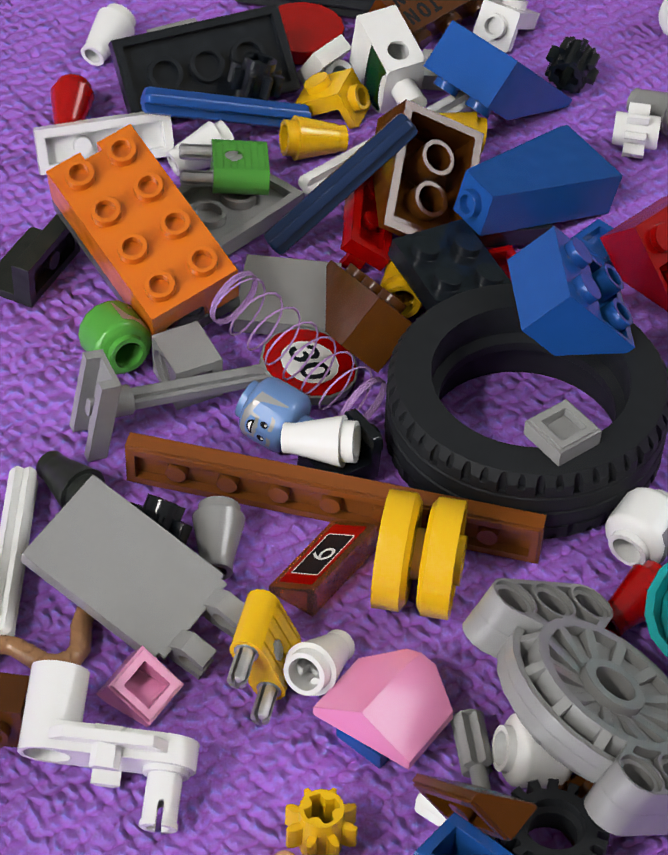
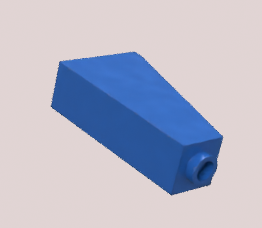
(537, 185)

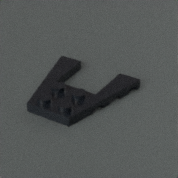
(453, 259)

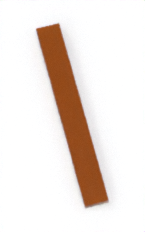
(316, 493)

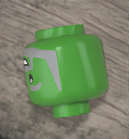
(118, 332)

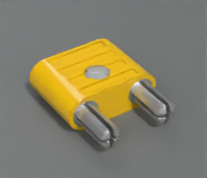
(260, 651)

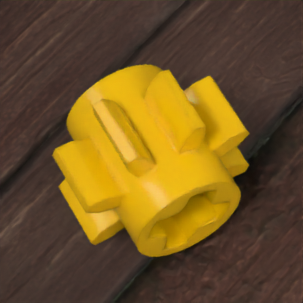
(321, 823)

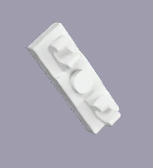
(64, 140)

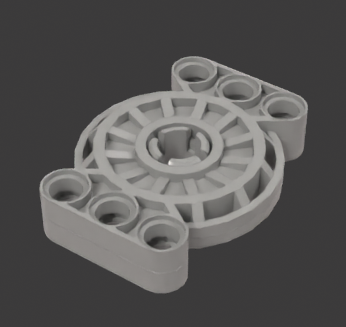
(582, 695)

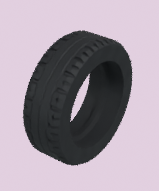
(482, 336)

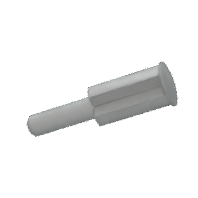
(473, 746)

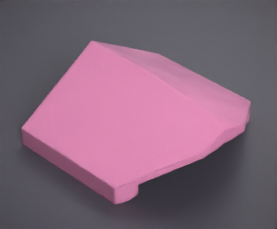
(389, 704)

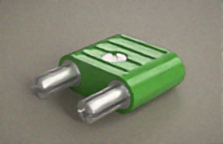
(234, 166)

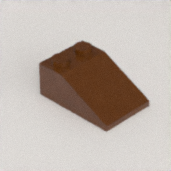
(425, 176)

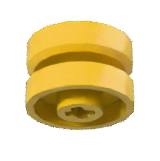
(422, 554)

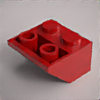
(641, 251)

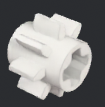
(636, 130)

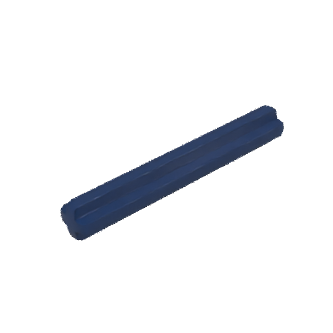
(341, 183)

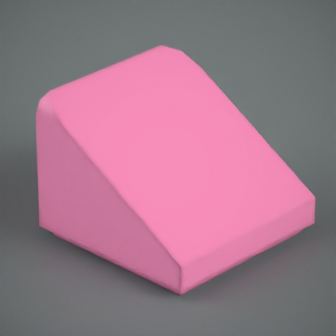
(140, 687)

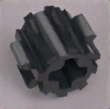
(572, 64)

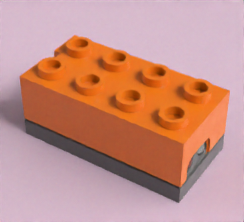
(142, 233)

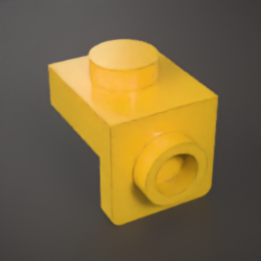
(336, 92)

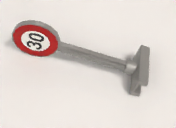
(102, 397)

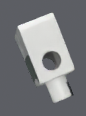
(387, 59)

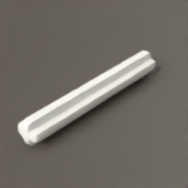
(14, 539)

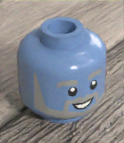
(267, 407)

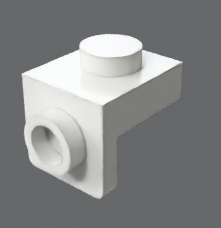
(501, 20)

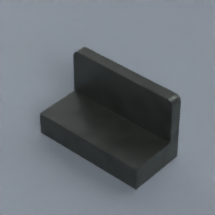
(36, 262)

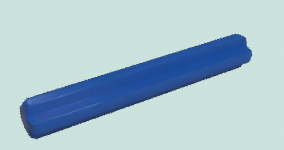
(219, 107)

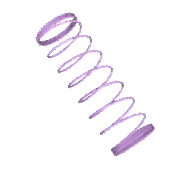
(249, 299)

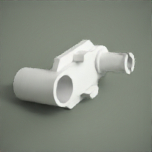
(56, 734)

